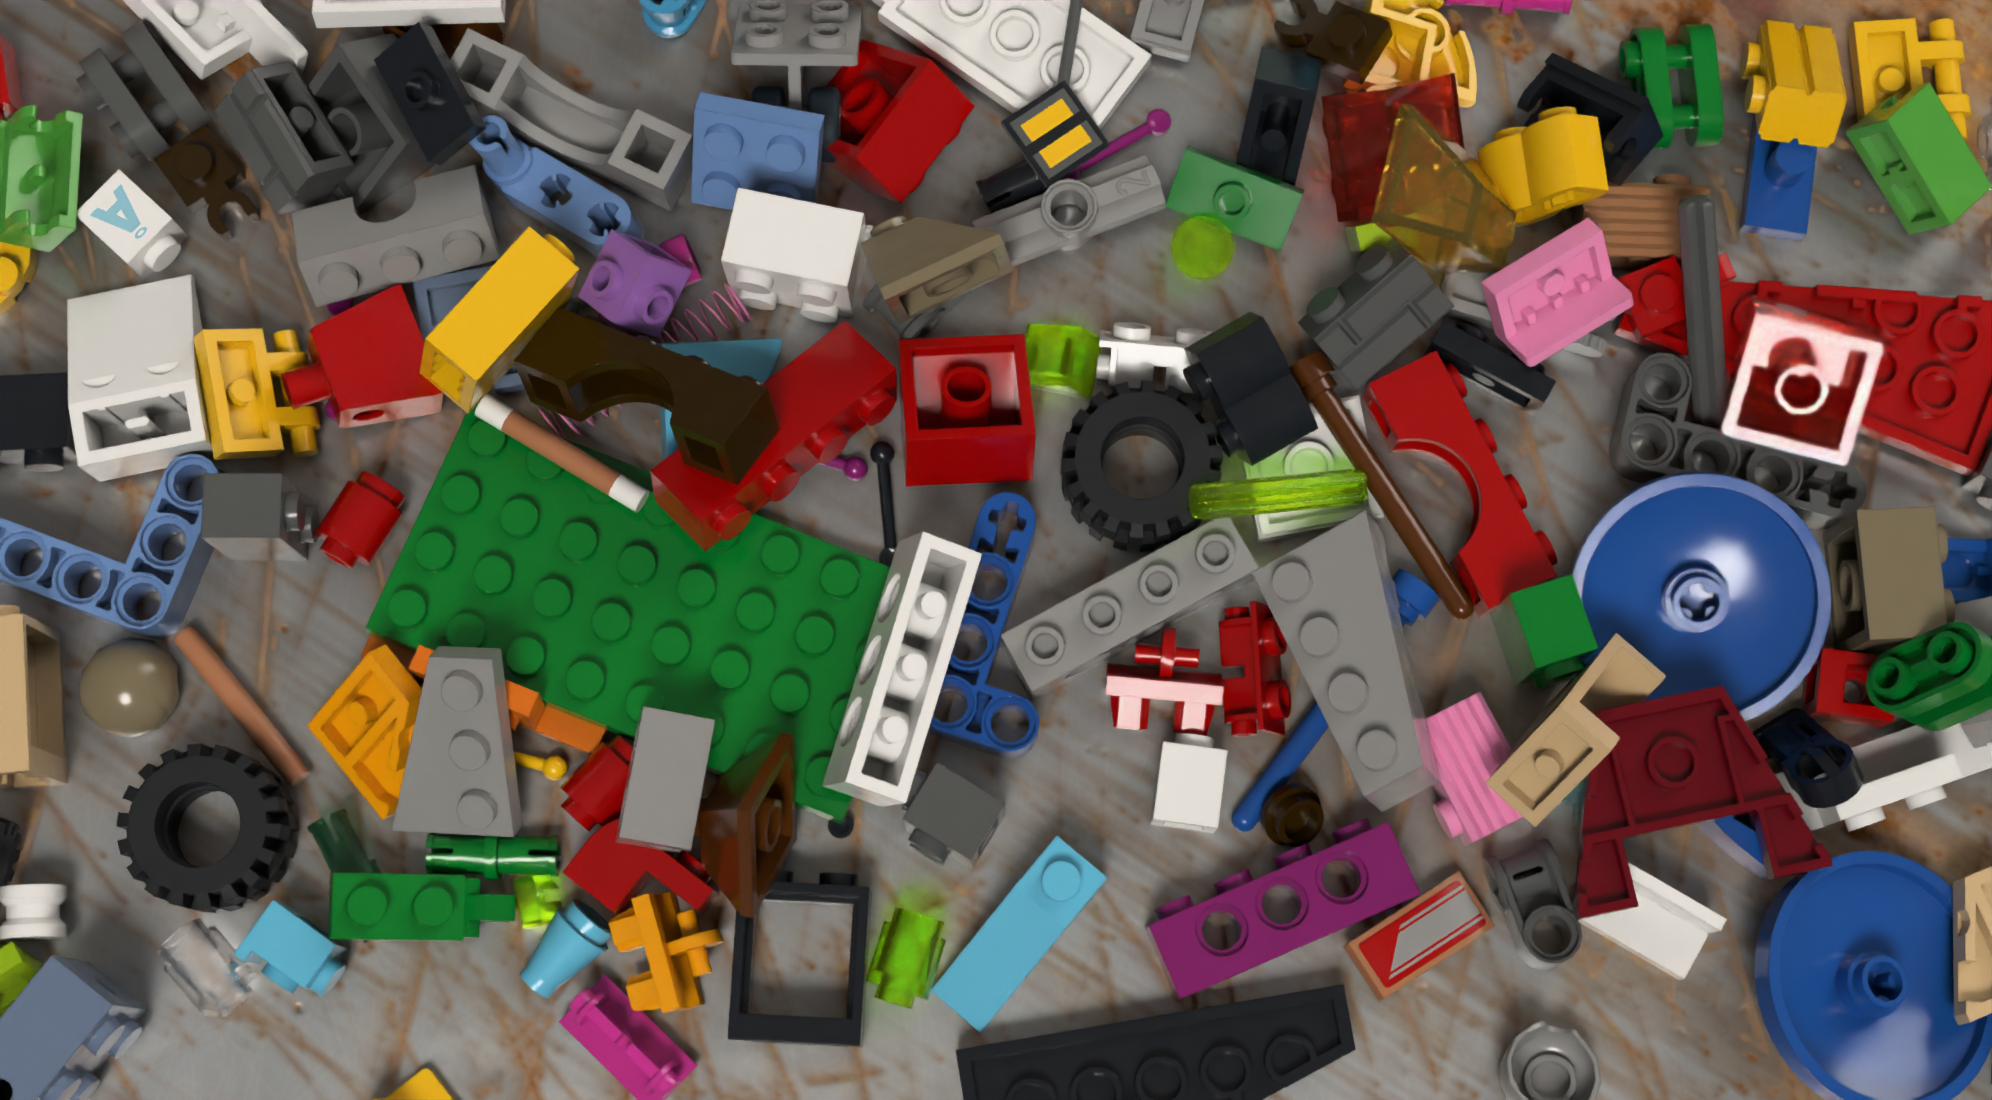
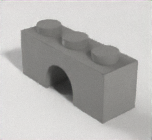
(439, 234)

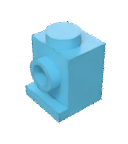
(294, 950)

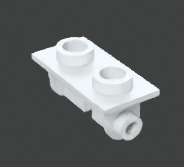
(1137, 352)

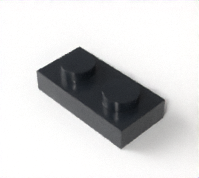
(1491, 368)

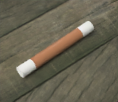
(562, 453)

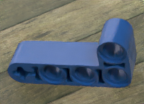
(990, 621)

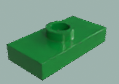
(1235, 195)

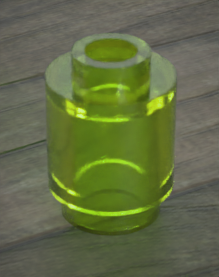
(906, 958)

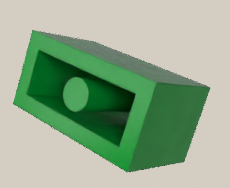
(1544, 633)

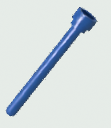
(1415, 602)

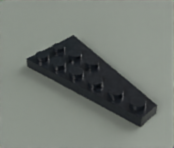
(1187, 1055)

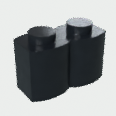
(1249, 389)

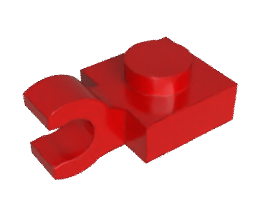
(1660, 295)

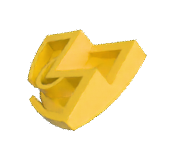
(1420, 47)

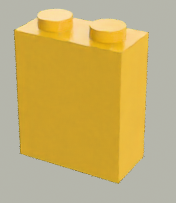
(498, 318)

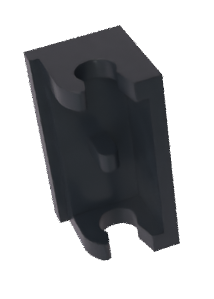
(1624, 116)

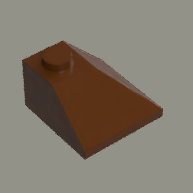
(750, 824)

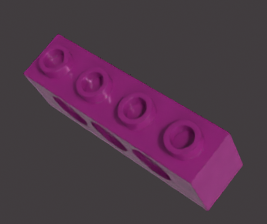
(1380, 884)

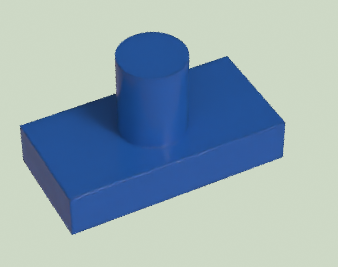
(1777, 187)

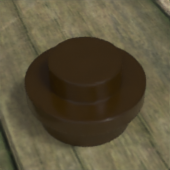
(1292, 815)

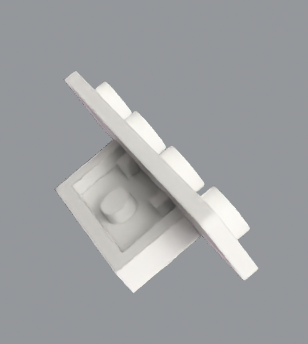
(219, 32)
(1898, 767)

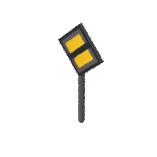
(1056, 128)

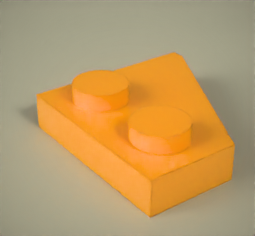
(371, 727)

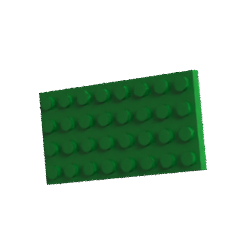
(630, 610)

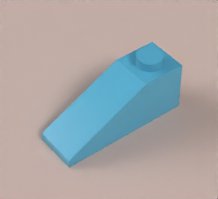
(1019, 933)

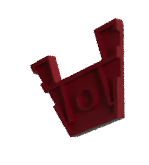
(1678, 767)

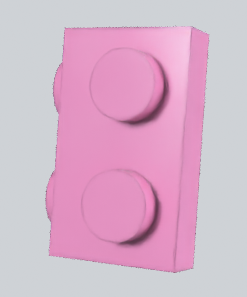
(1555, 294)

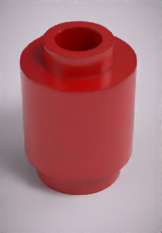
(360, 520)
(599, 785)

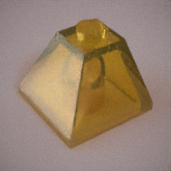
(1441, 200)

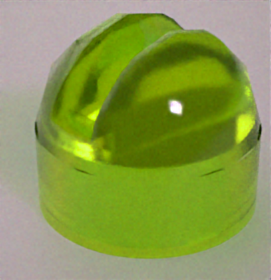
(530, 900)

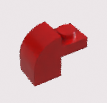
(620, 871)

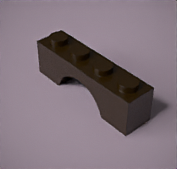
(585, 367)

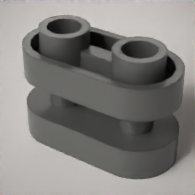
(139, 128)

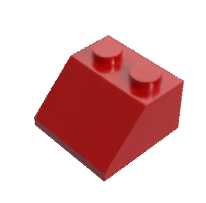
(894, 119)
(966, 410)

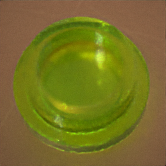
(1202, 247)

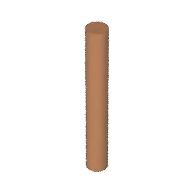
(241, 706)

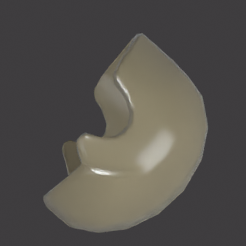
(130, 687)

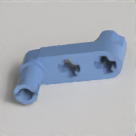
(531, 178)

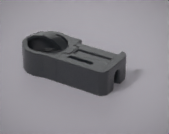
(1807, 751)

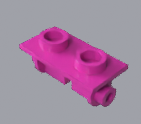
(626, 1042)

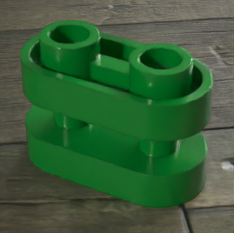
(1647, 63)
(1935, 677)

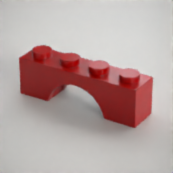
(1425, 413)

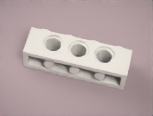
(902, 670)

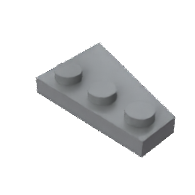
(461, 750)

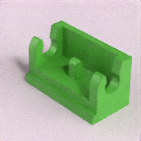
(1919, 160)
(39, 178)

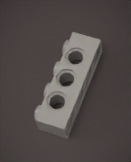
(1128, 607)

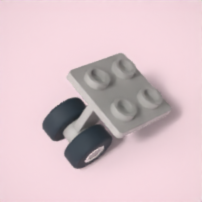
(800, 37)

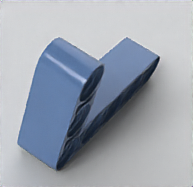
(123, 583)

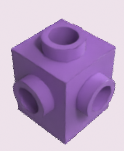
(634, 284)

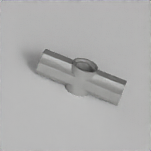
(1105, 199)

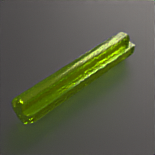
(1277, 494)

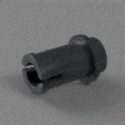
(1010, 187)

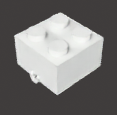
(795, 255)

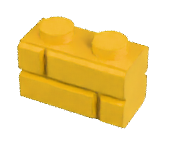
(1794, 83)

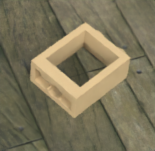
(31, 703)

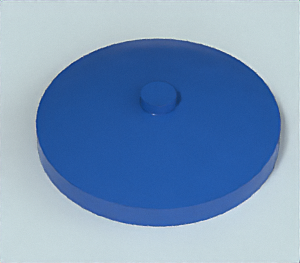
(1708, 586)
(1864, 982)

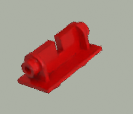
(1261, 695)

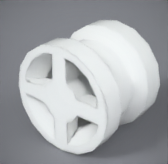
(33, 912)

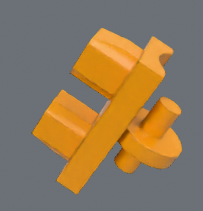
(672, 948)

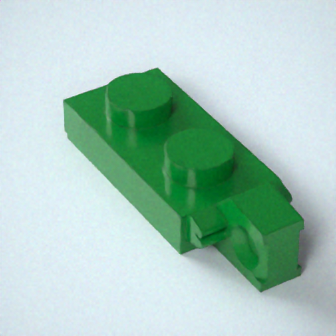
(411, 907)

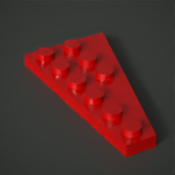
(1932, 374)

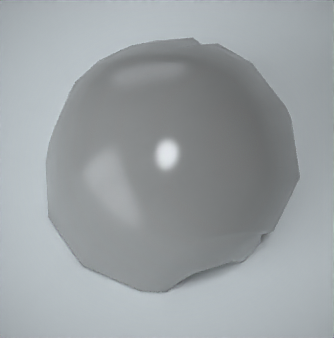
(1549, 1065)

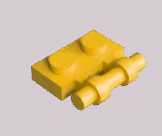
(1890, 59)
(241, 397)

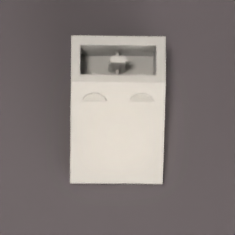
(135, 378)

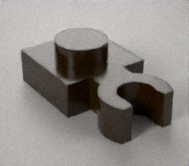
(1343, 38)
(204, 177)

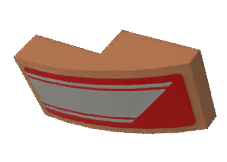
(1419, 936)

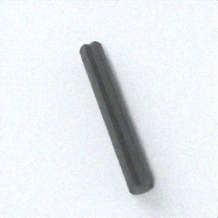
(1703, 308)

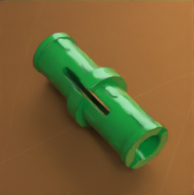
(493, 855)

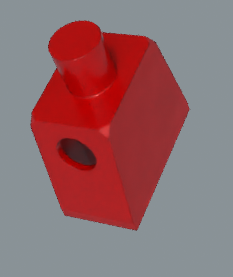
(366, 364)

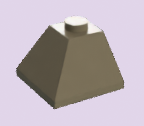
(931, 262)

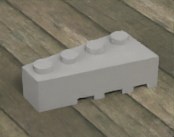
(1350, 644)

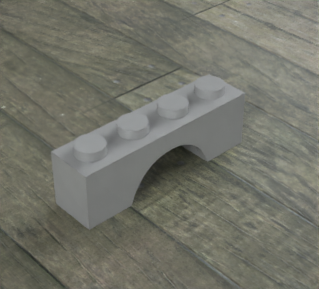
(608, 142)

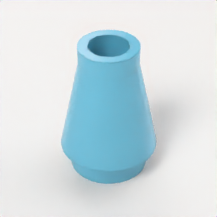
(568, 945)

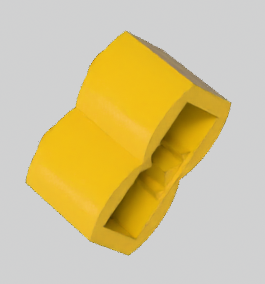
(1547, 164)

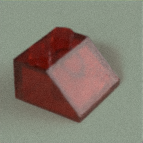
(1361, 129)
(1800, 381)

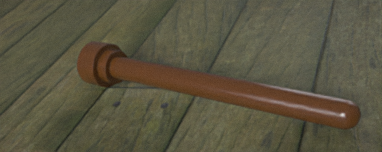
(1316, 382)

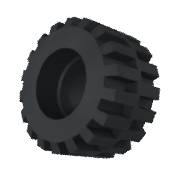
(1137, 414)
(157, 814)

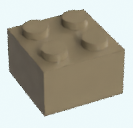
(1886, 578)

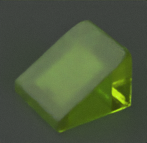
(1062, 359)

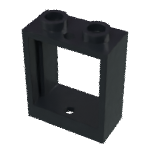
(834, 890)

